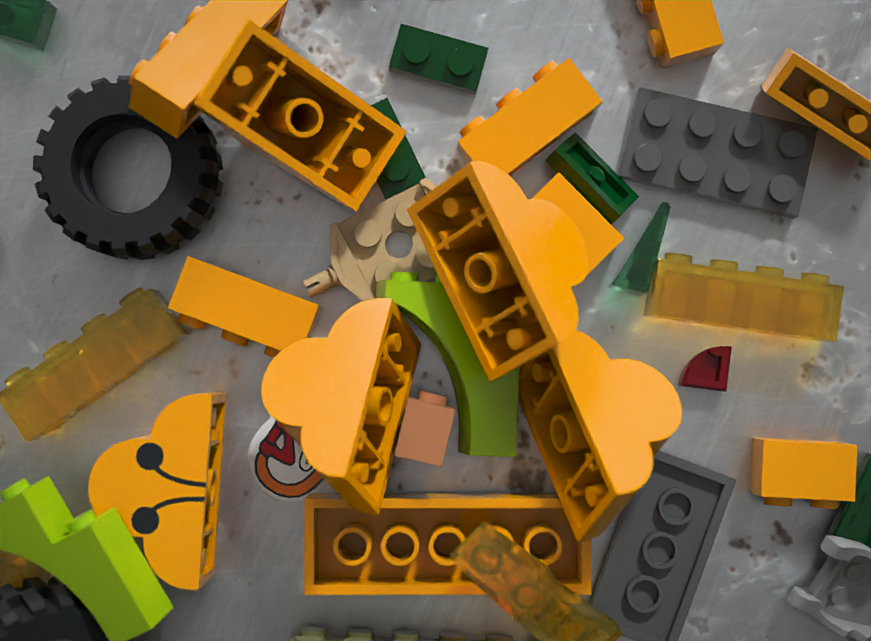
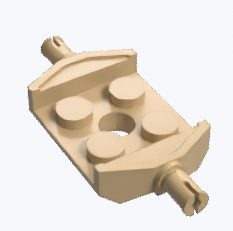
(360, 250)

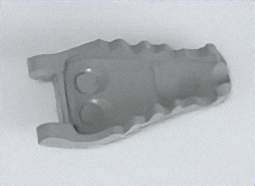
(840, 590)

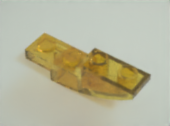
(529, 590)

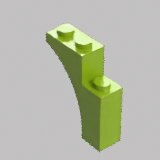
(484, 407)
(85, 553)

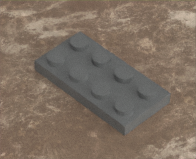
(717, 153)
(662, 549)

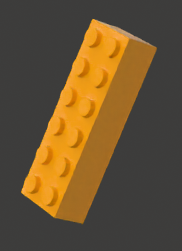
(415, 533)

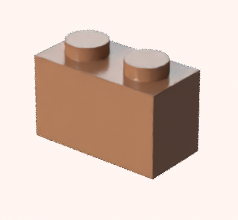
(425, 428)

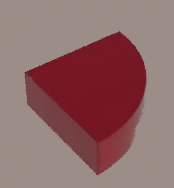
(708, 369)

